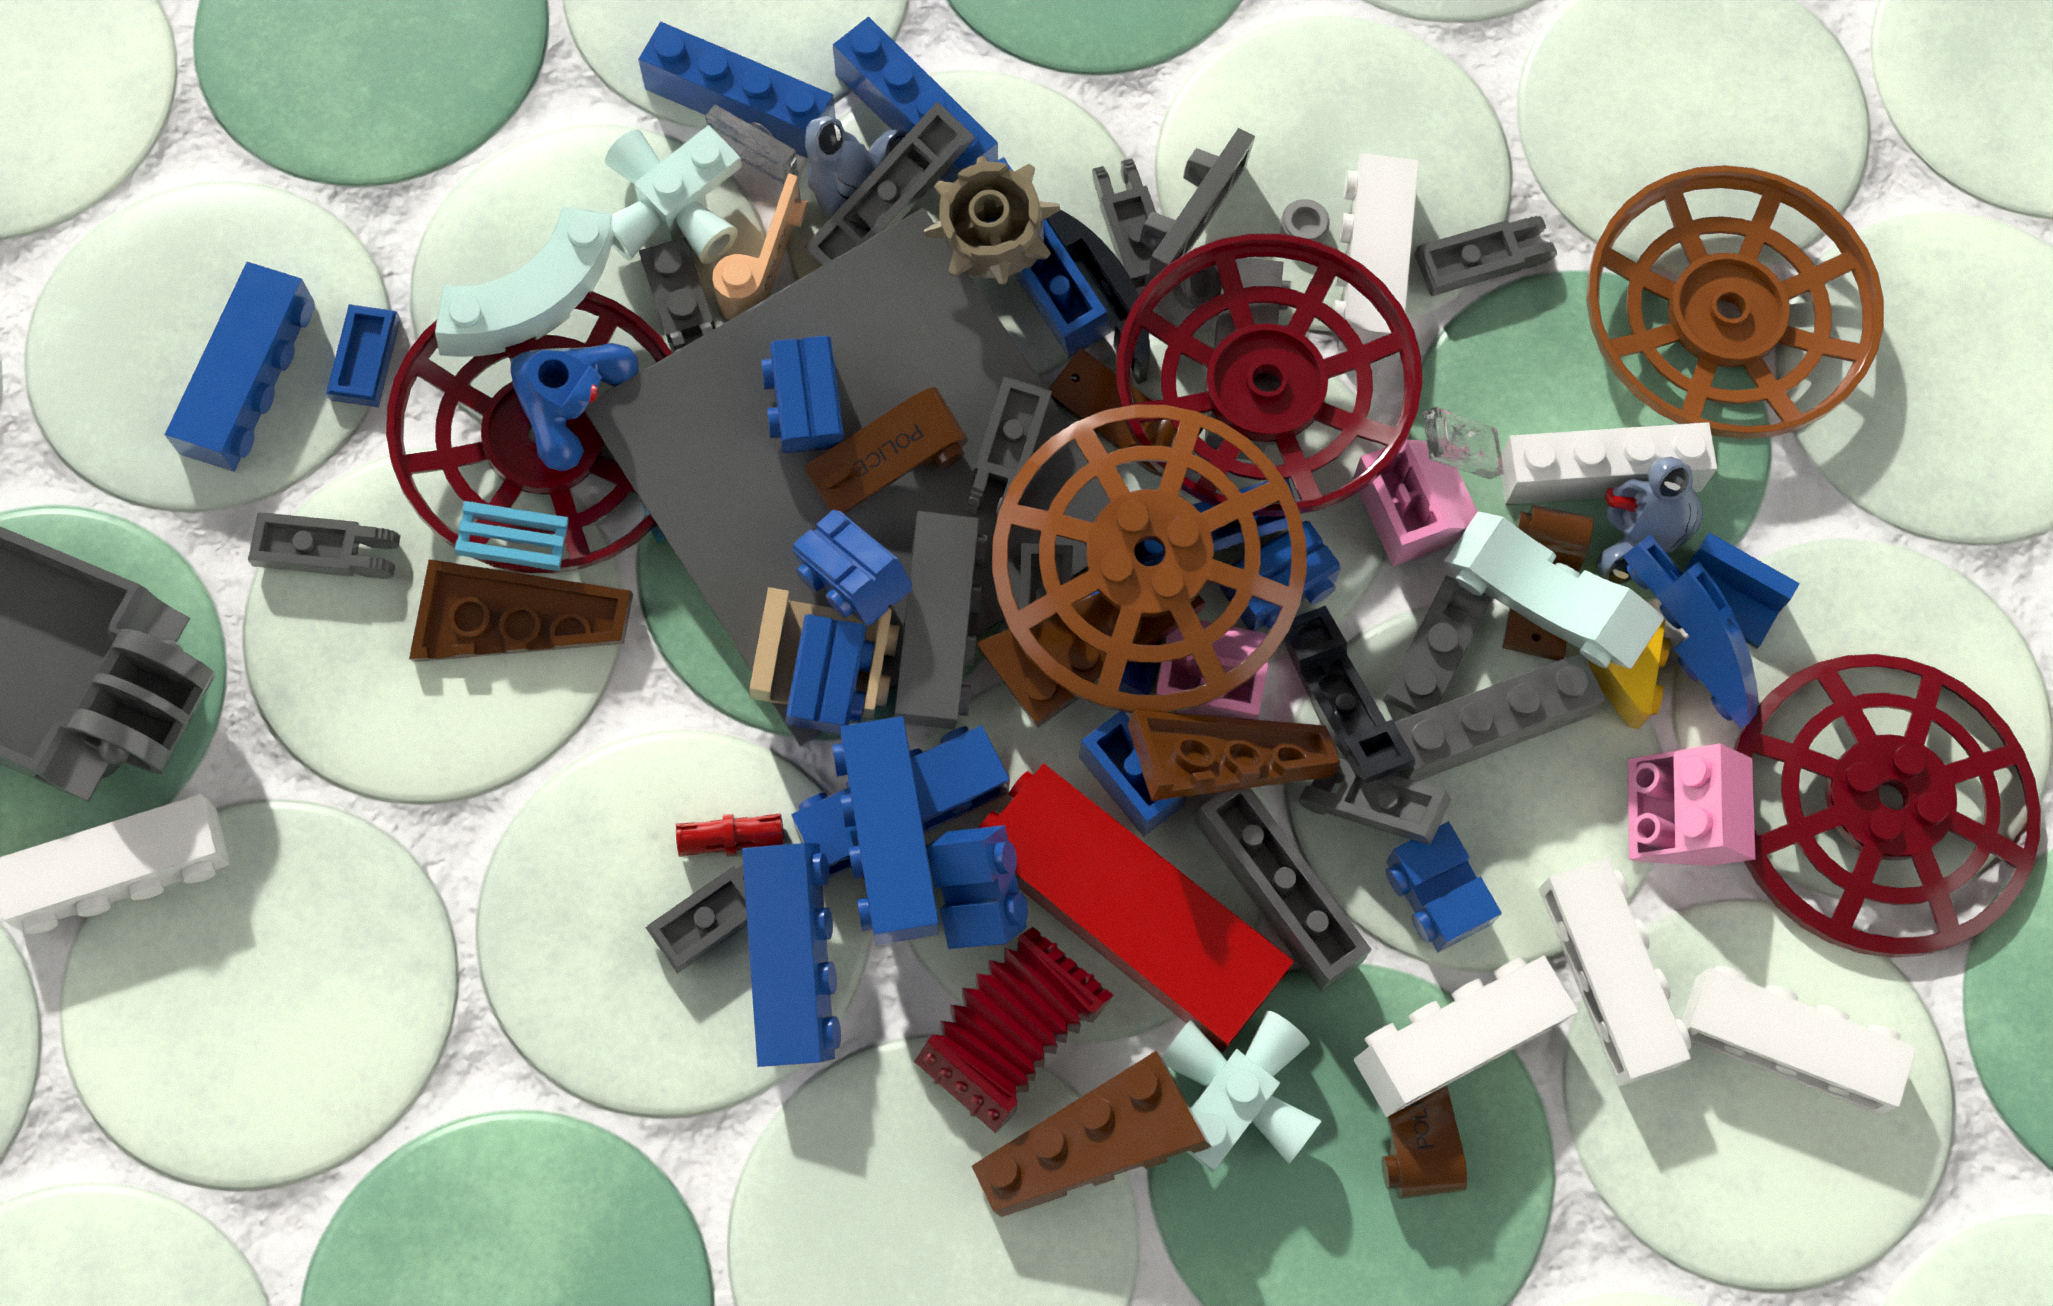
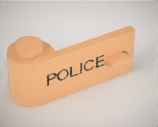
(746, 280)

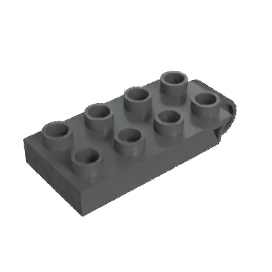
(87, 670)

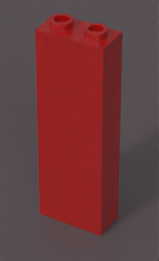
(1137, 908)

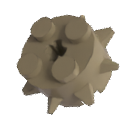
(996, 247)

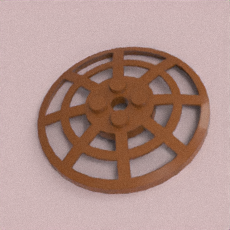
(1748, 285)
(1149, 589)

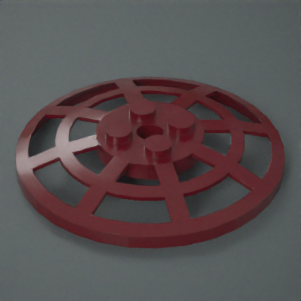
(1276, 351)
(507, 442)
(1886, 833)

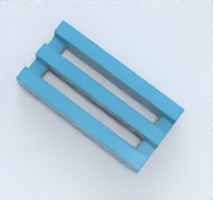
(514, 517)

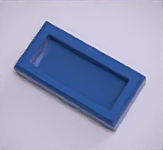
(363, 355)

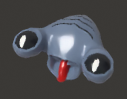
(840, 162)
(1658, 507)

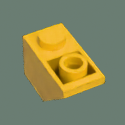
(1635, 690)

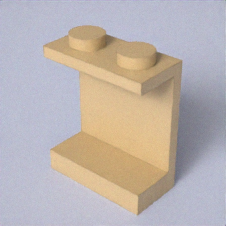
(779, 648)

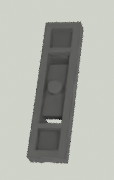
(1214, 179)
(894, 184)

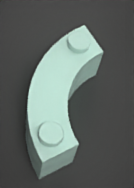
(531, 299)
(1583, 609)

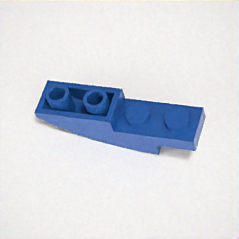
(1714, 643)

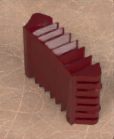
(1010, 1026)

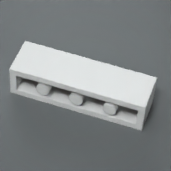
(1377, 236)
(1591, 461)
(111, 864)
(1615, 972)
(1464, 1034)
(1797, 1040)

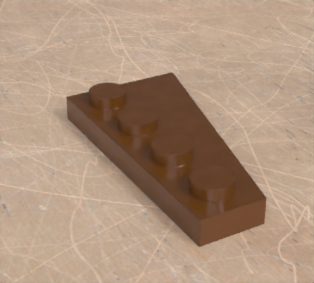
(504, 612)
(1031, 688)
(1219, 754)
(1110, 1130)

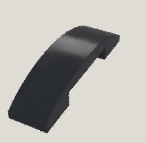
(1109, 277)
(1342, 700)

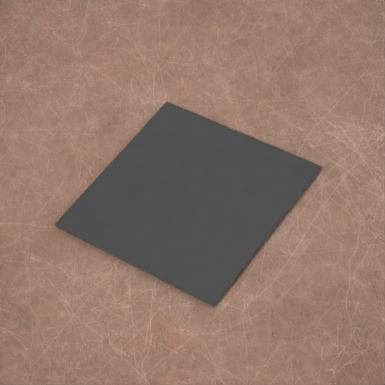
(735, 504)

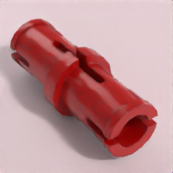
(729, 834)

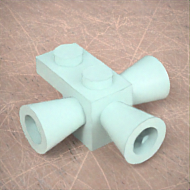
(673, 193)
(1242, 1088)

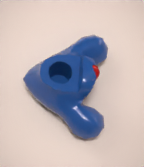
(559, 386)

